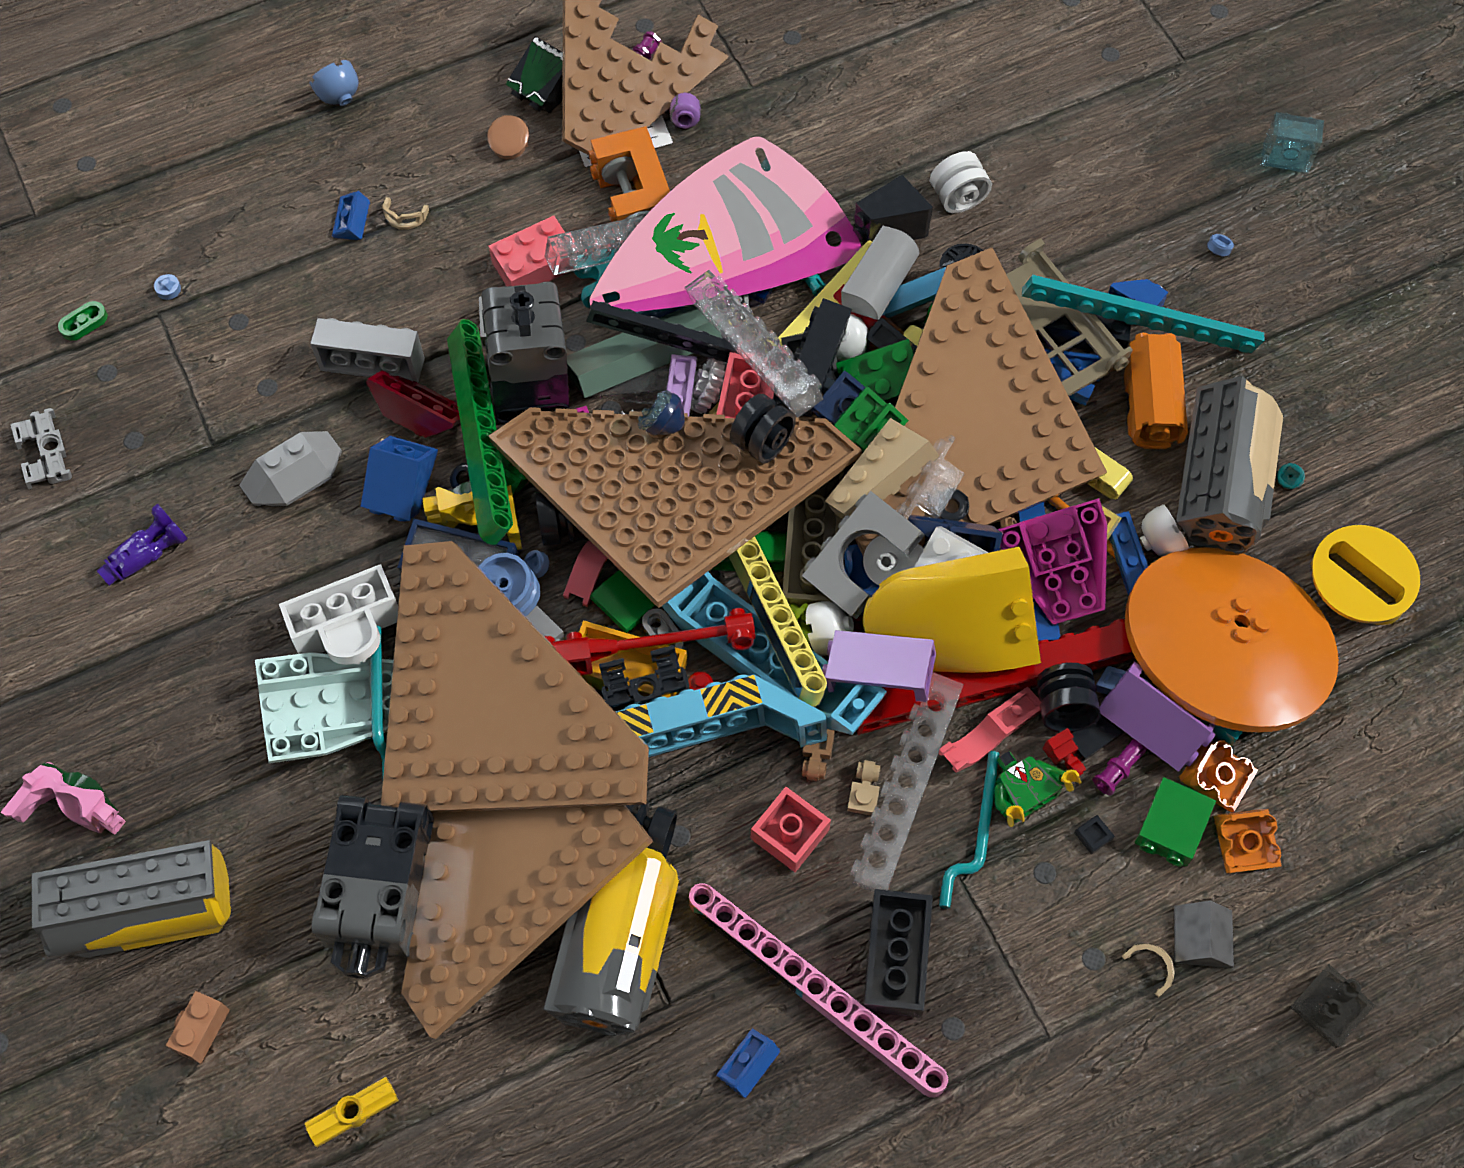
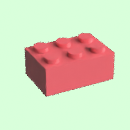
(521, 255)

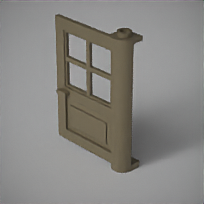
(1041, 314)

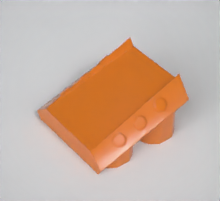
(1219, 774)
(1248, 840)

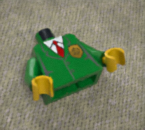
(1028, 786)

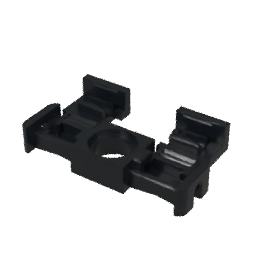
(668, 682)

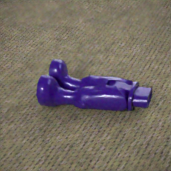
(140, 549)

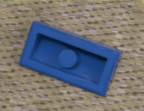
(351, 216)
(748, 1062)

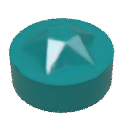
(1290, 476)

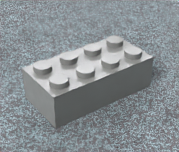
(366, 349)

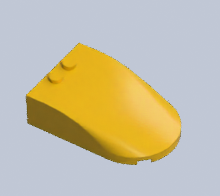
(971, 608)

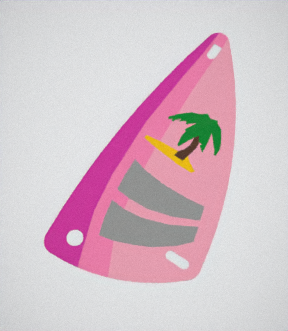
(736, 223)

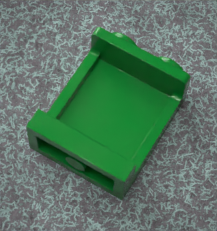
(1175, 822)

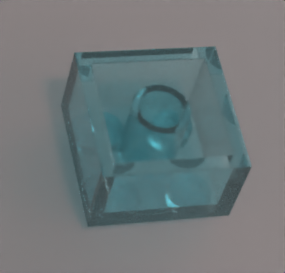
(1292, 142)

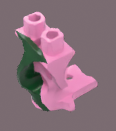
(76, 794)

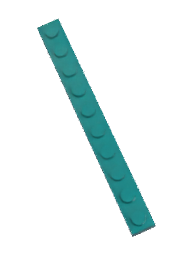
(1142, 314)

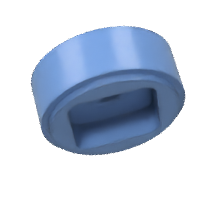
(1220, 245)
(167, 287)
(537, 562)

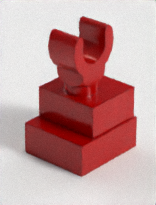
(1063, 748)

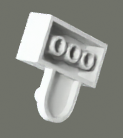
(885, 559)
(342, 617)

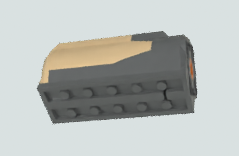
(1230, 465)

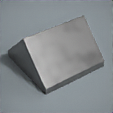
(1203, 934)

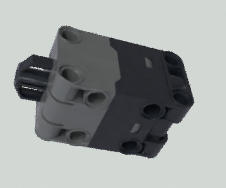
(525, 349)
(372, 882)

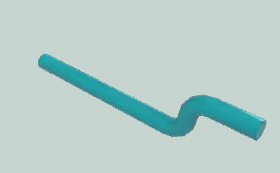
(377, 702)
(982, 836)

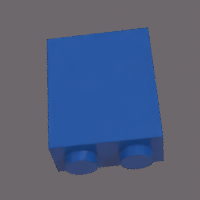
(397, 477)

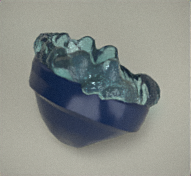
(664, 416)

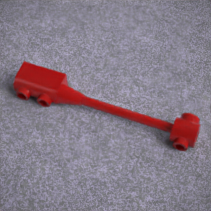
(583, 651)

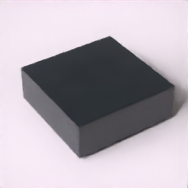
(1094, 834)

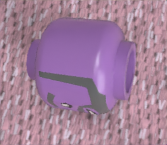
(685, 110)

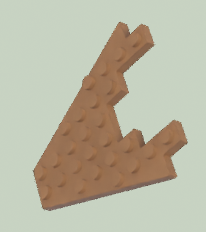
(616, 88)

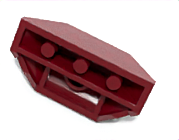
(413, 404)

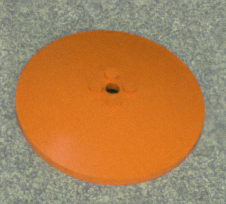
(1223, 673)

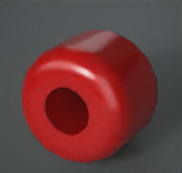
(699, 680)

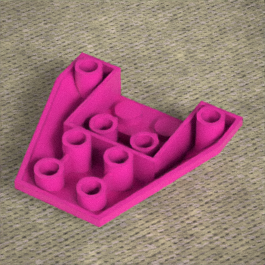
(1064, 559)

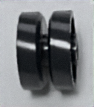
(762, 428)

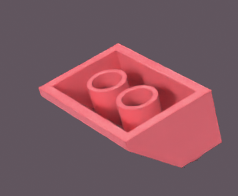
(739, 386)

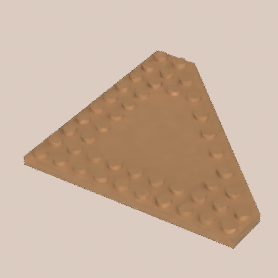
(999, 396)
(671, 501)
(491, 707)
(499, 890)

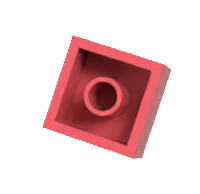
(790, 829)

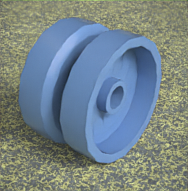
(513, 579)

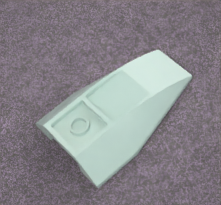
(316, 704)

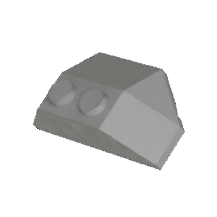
(291, 469)

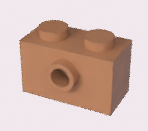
(197, 1027)

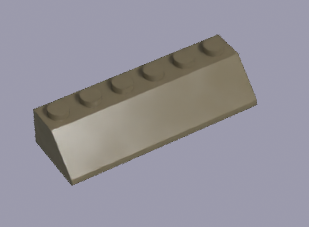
(807, 530)

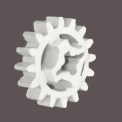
(707, 386)

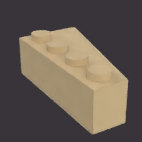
(882, 467)

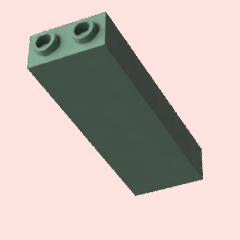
(629, 356)

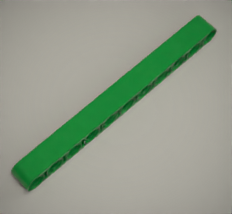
(477, 423)

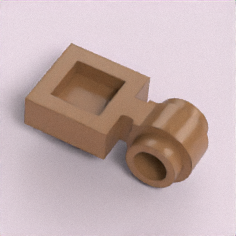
(814, 768)

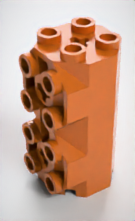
(1156, 391)

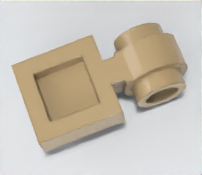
(863, 795)

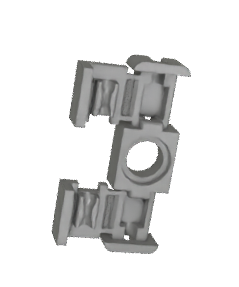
(52, 460)

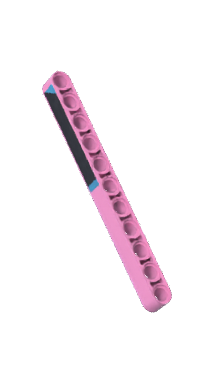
(821, 1002)

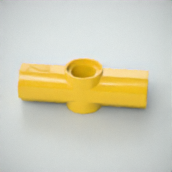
(333, 1121)

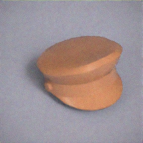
(508, 137)

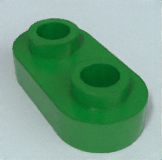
(82, 320)

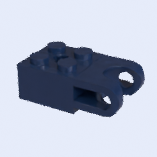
(981, 535)

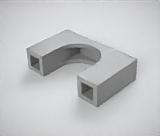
(870, 517)

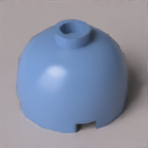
(335, 83)

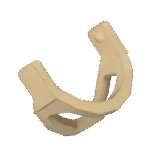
(420, 216)
(1168, 960)

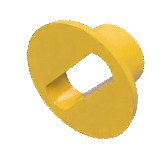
(1380, 559)

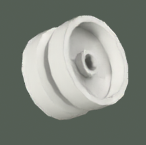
(960, 182)

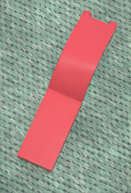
(585, 573)
(992, 730)

